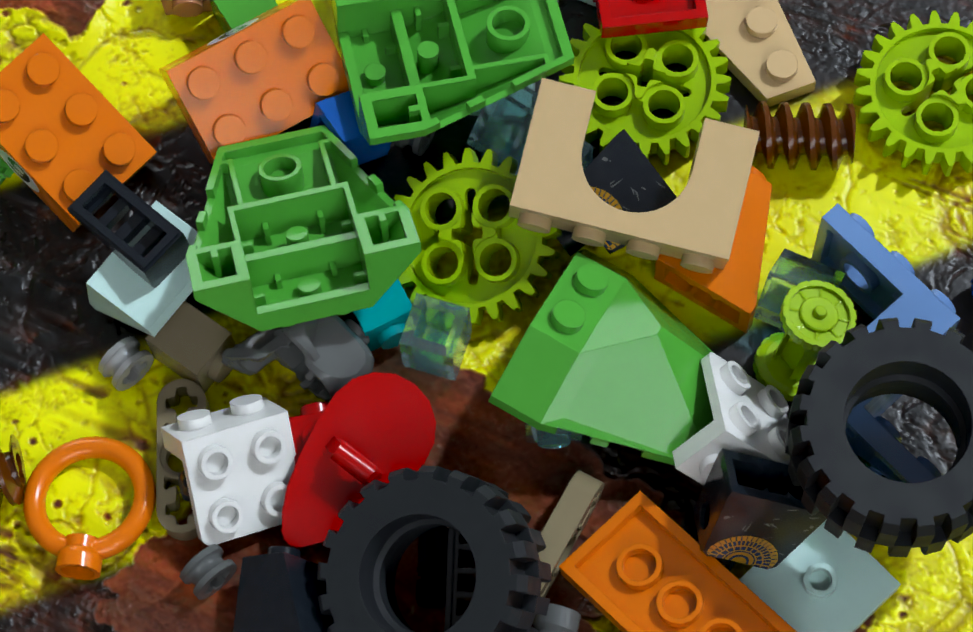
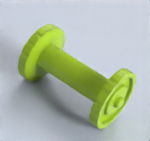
(811, 318)

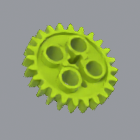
(912, 58)
(664, 88)
(525, 246)

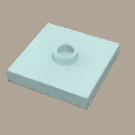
(824, 584)

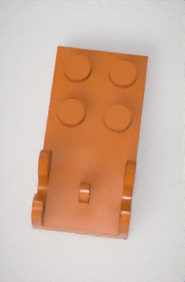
(656, 578)

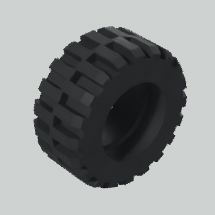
(832, 476)
(394, 514)

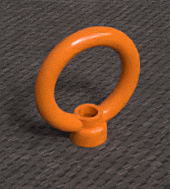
(78, 553)

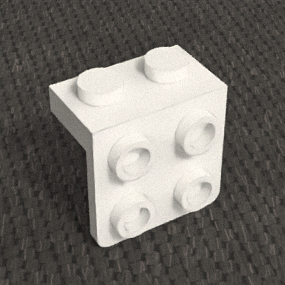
(745, 420)
(234, 465)

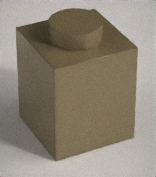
(192, 346)

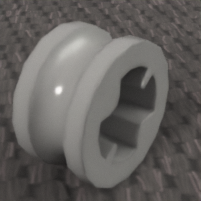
(126, 363)

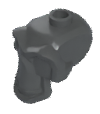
(319, 351)

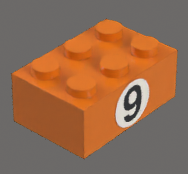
(257, 77)
(62, 129)

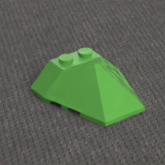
(440, 60)
(296, 232)
(608, 365)

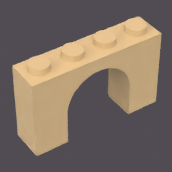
(692, 227)

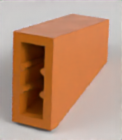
(732, 290)

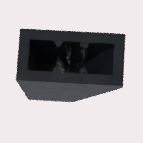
(280, 594)

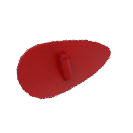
(360, 437)

